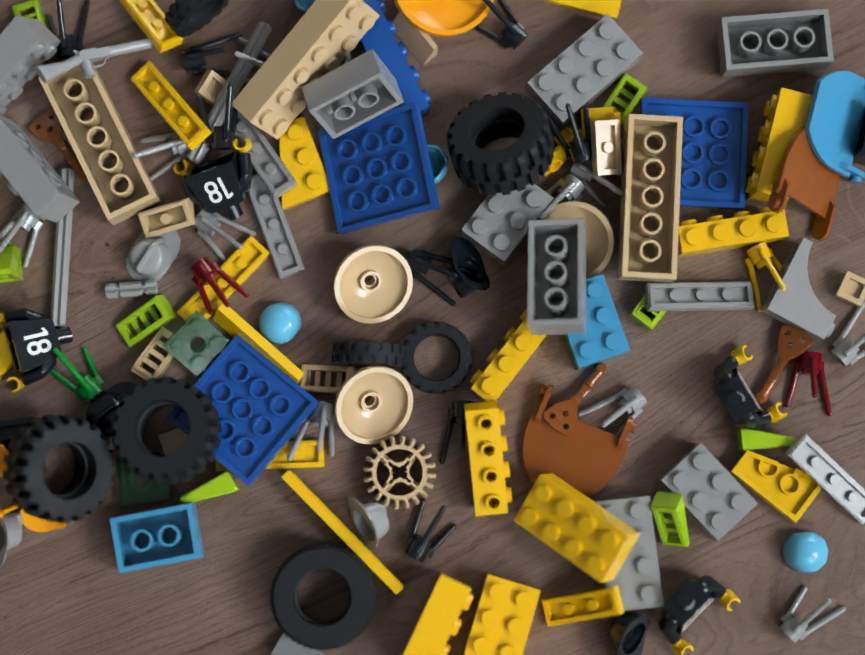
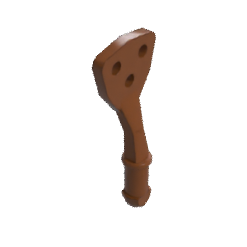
(56, 137)
(785, 355)
(571, 405)

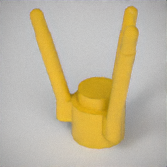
(761, 257)

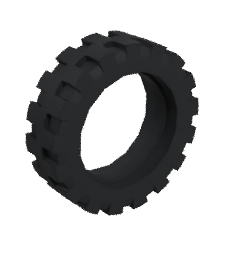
(191, 15)
(456, 337)
(367, 354)

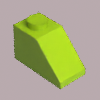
(10, 264)

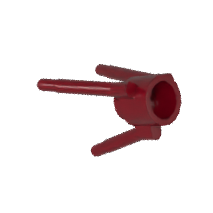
(205, 273)
(811, 365)

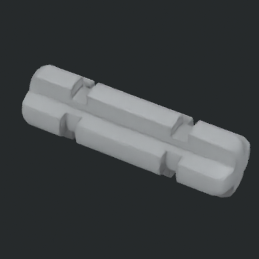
(131, 289)

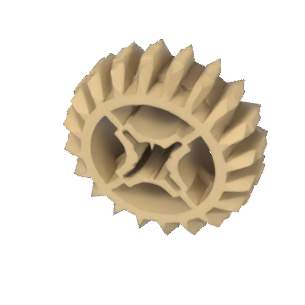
(381, 456)

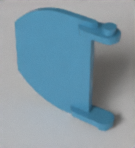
(836, 121)

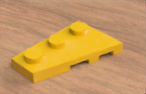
(303, 163)
(781, 486)

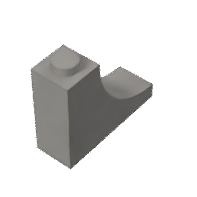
(797, 303)

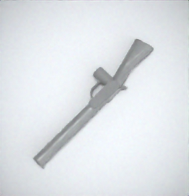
(86, 57)

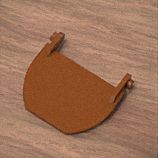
(807, 183)
(582, 460)

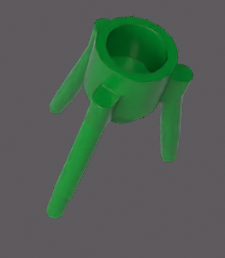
(88, 387)

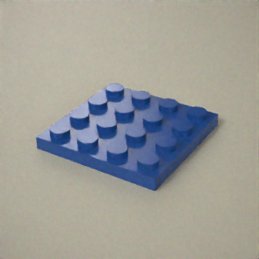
(711, 150)
(380, 170)
(255, 406)

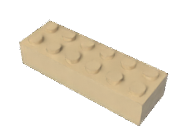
(307, 53)
(101, 144)
(650, 198)

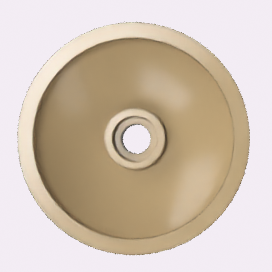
(598, 233)
(383, 294)
(380, 416)

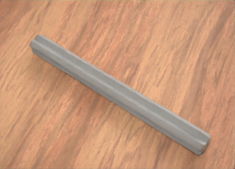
(237, 79)
(62, 258)

